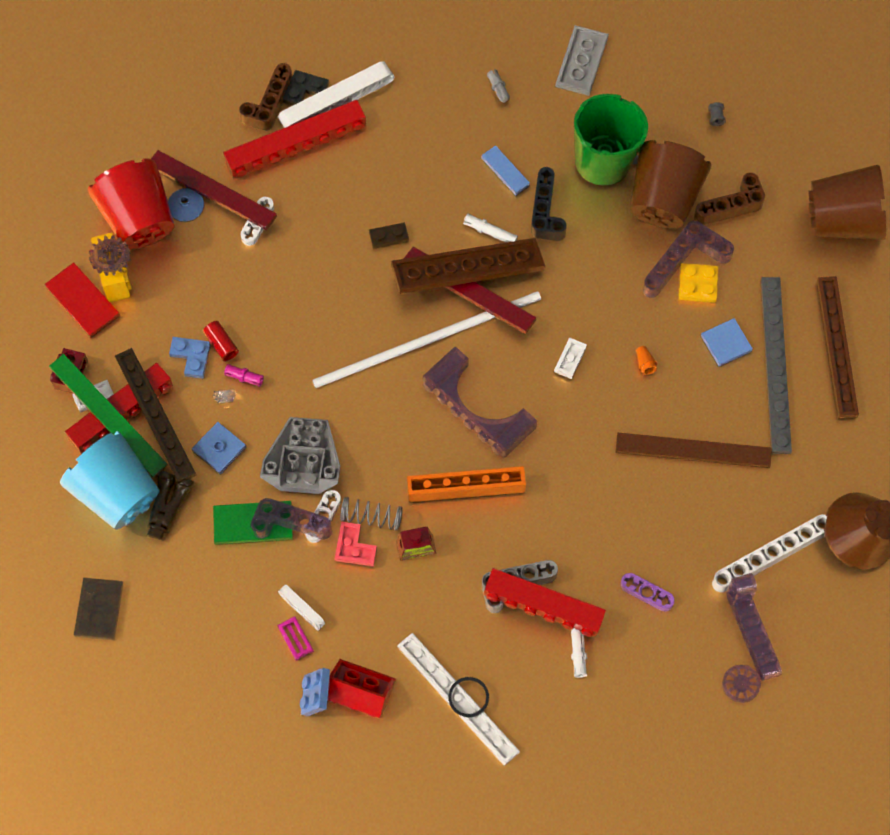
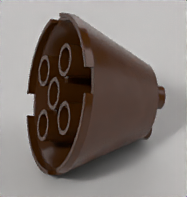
(859, 530)

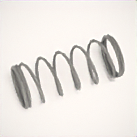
(344, 513)

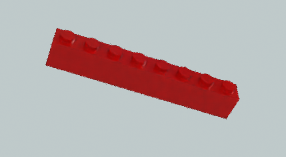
(294, 139)

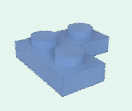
(194, 351)

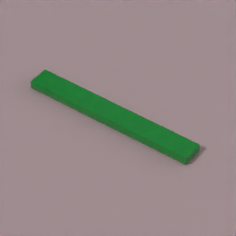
(106, 413)

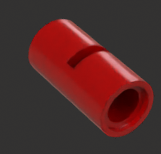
(220, 340)

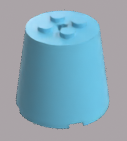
(111, 481)

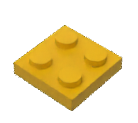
(698, 282)

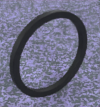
(465, 679)

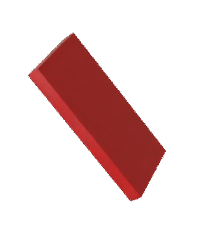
(82, 300)

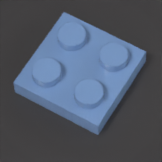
(315, 692)

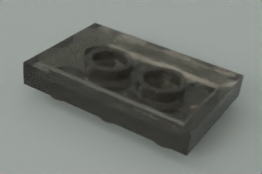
(98, 609)

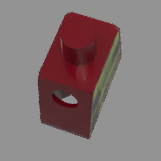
(415, 543)

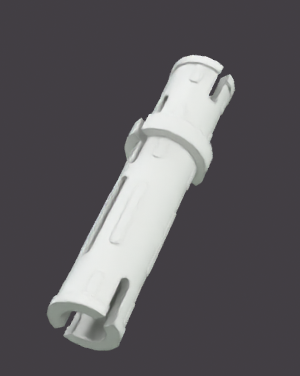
(487, 228)
(579, 656)

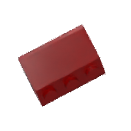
(359, 688)

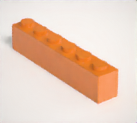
(466, 484)

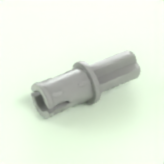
(498, 86)

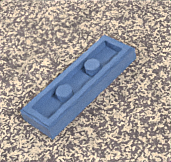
(505, 170)

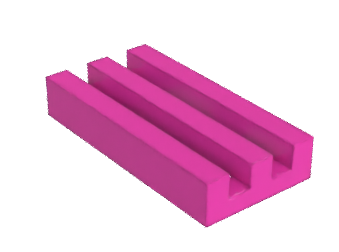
(302, 652)

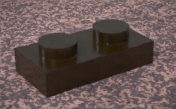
(388, 235)

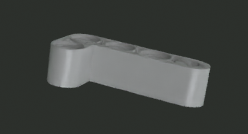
(519, 571)

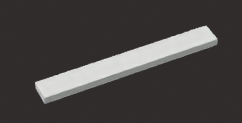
(442, 682)

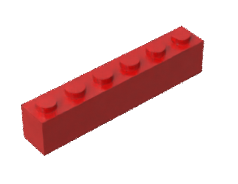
(90, 429)
(544, 602)

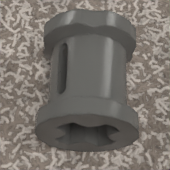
(716, 111)

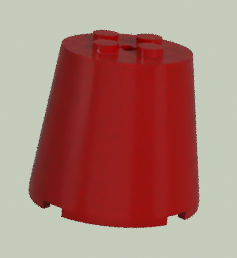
(133, 202)

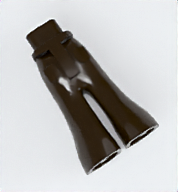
(162, 513)

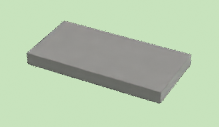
(581, 60)

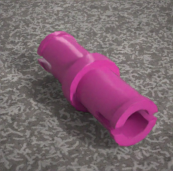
(243, 375)

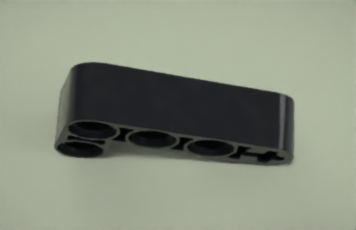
(544, 202)

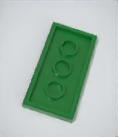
(233, 524)

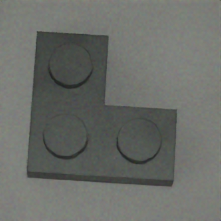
(301, 84)

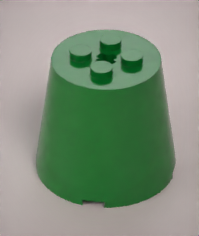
(608, 137)

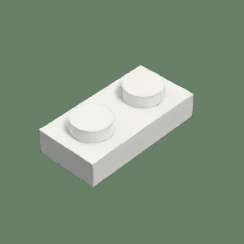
(570, 358)

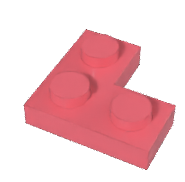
(349, 549)

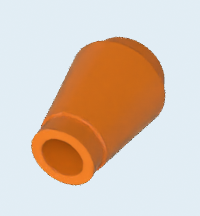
(646, 361)

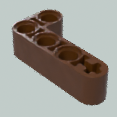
(271, 95)
(708, 211)

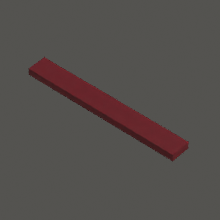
(214, 190)
(489, 301)

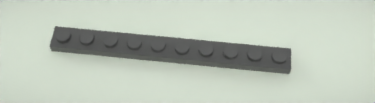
(775, 366)

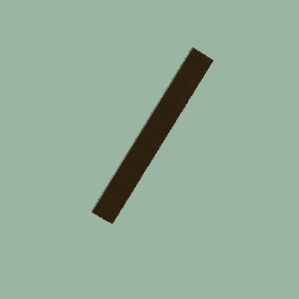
(155, 415)

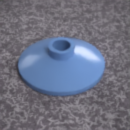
(189, 210)

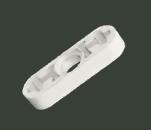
(256, 229)
(320, 508)
(301, 607)

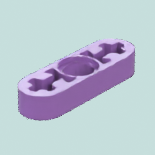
(649, 600)

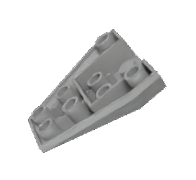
(302, 458)

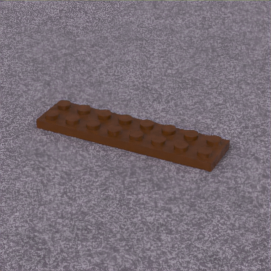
(467, 265)

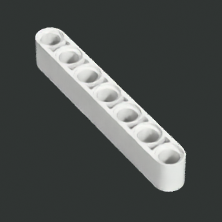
(339, 94)
(777, 545)

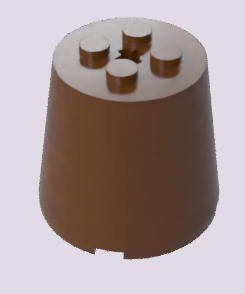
(667, 183)
(849, 205)

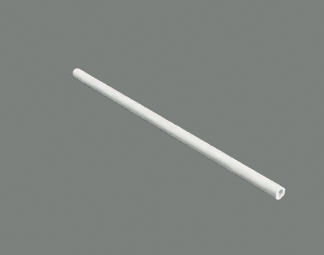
(417, 343)

